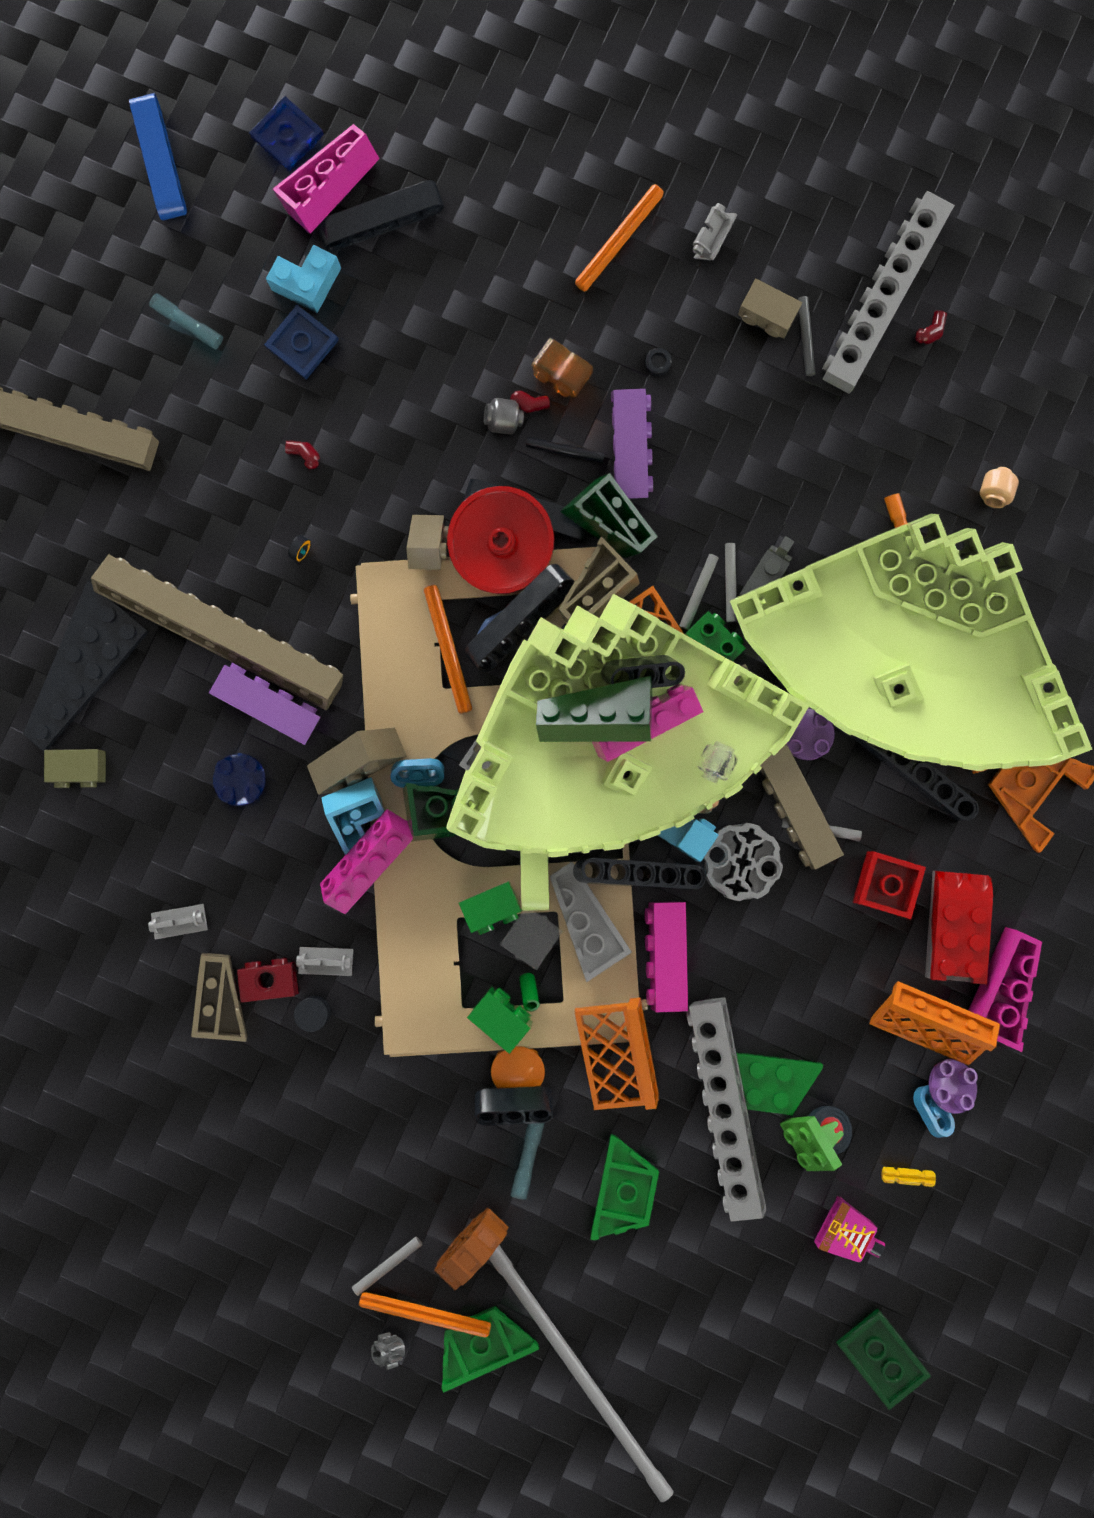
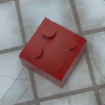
(889, 884)

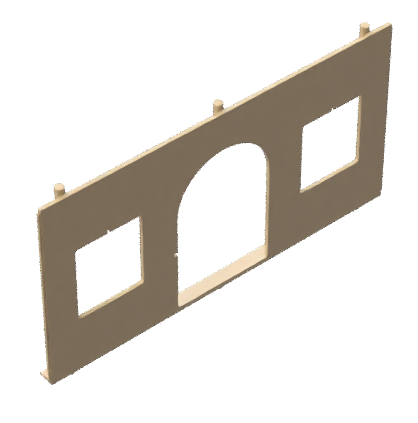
(423, 885)

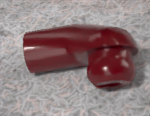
(934, 331)
(530, 404)
(306, 451)

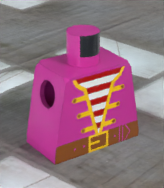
(848, 1233)

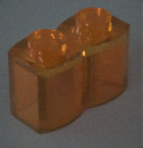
(561, 368)

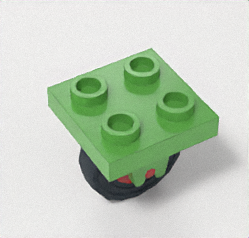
(819, 1137)

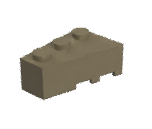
(600, 579)
(356, 759)
(217, 1001)

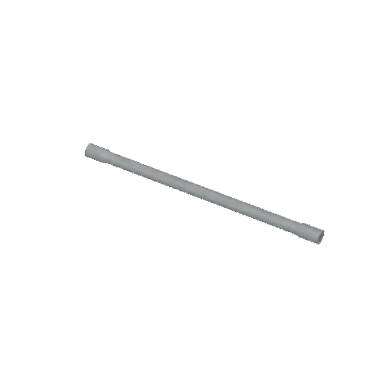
(652, 1475)

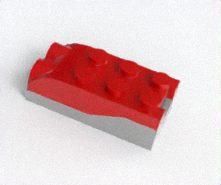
(959, 927)

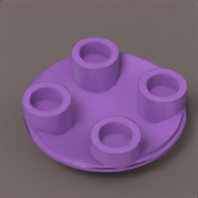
(812, 736)
(953, 1086)

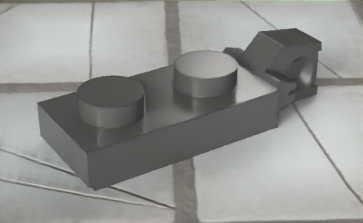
(770, 567)

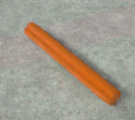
(619, 237)
(448, 649)
(425, 1314)

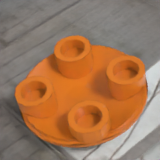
(518, 1069)

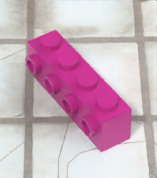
(667, 712)
(366, 861)
(667, 956)

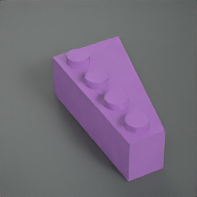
(631, 441)
(264, 704)

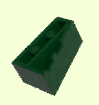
(610, 514)

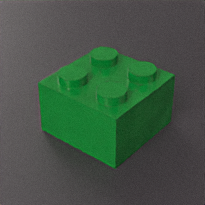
(501, 1019)

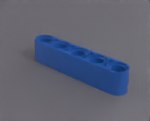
(158, 156)

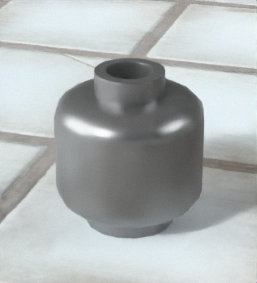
(503, 416)

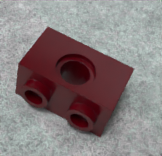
(252, 987)

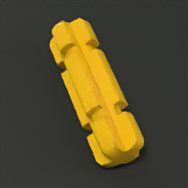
(908, 1176)

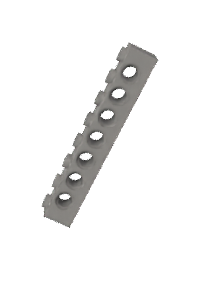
(934, 213)
(738, 1205)

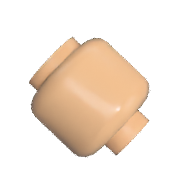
(999, 487)

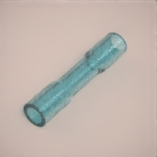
(173, 313)
(523, 1174)

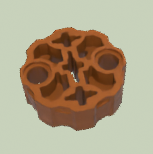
(471, 1249)

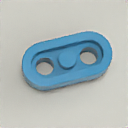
(417, 772)
(937, 1120)

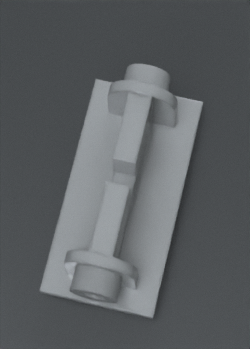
(709, 241)
(178, 921)
(325, 961)

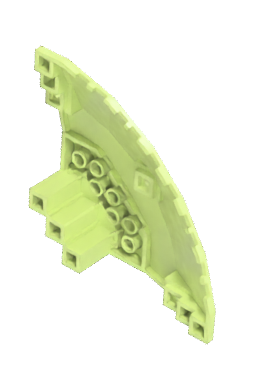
(926, 620)
(568, 798)

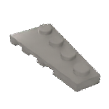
(590, 928)

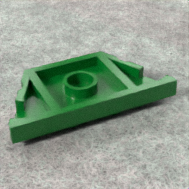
(775, 1082)
(624, 1191)
(473, 1356)

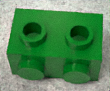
(711, 633)
(490, 907)

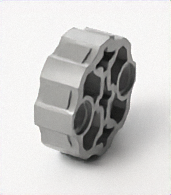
(768, 852)

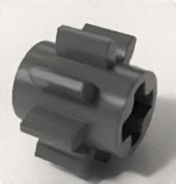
(388, 1350)

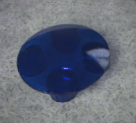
(238, 779)

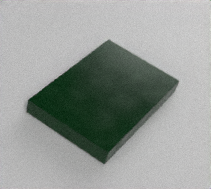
(883, 1359)

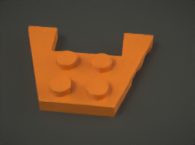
(1025, 788)

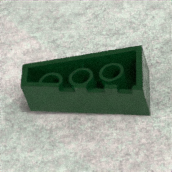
(599, 714)
(428, 811)

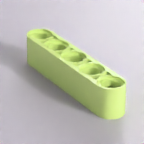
(534, 882)

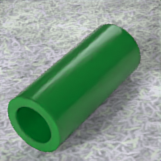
(529, 992)

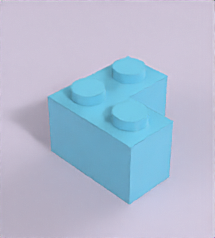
(308, 283)
(350, 809)
(692, 838)

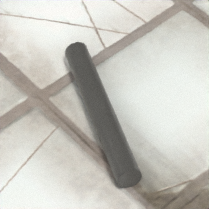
(806, 334)

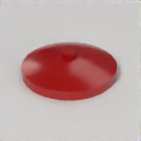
(500, 539)

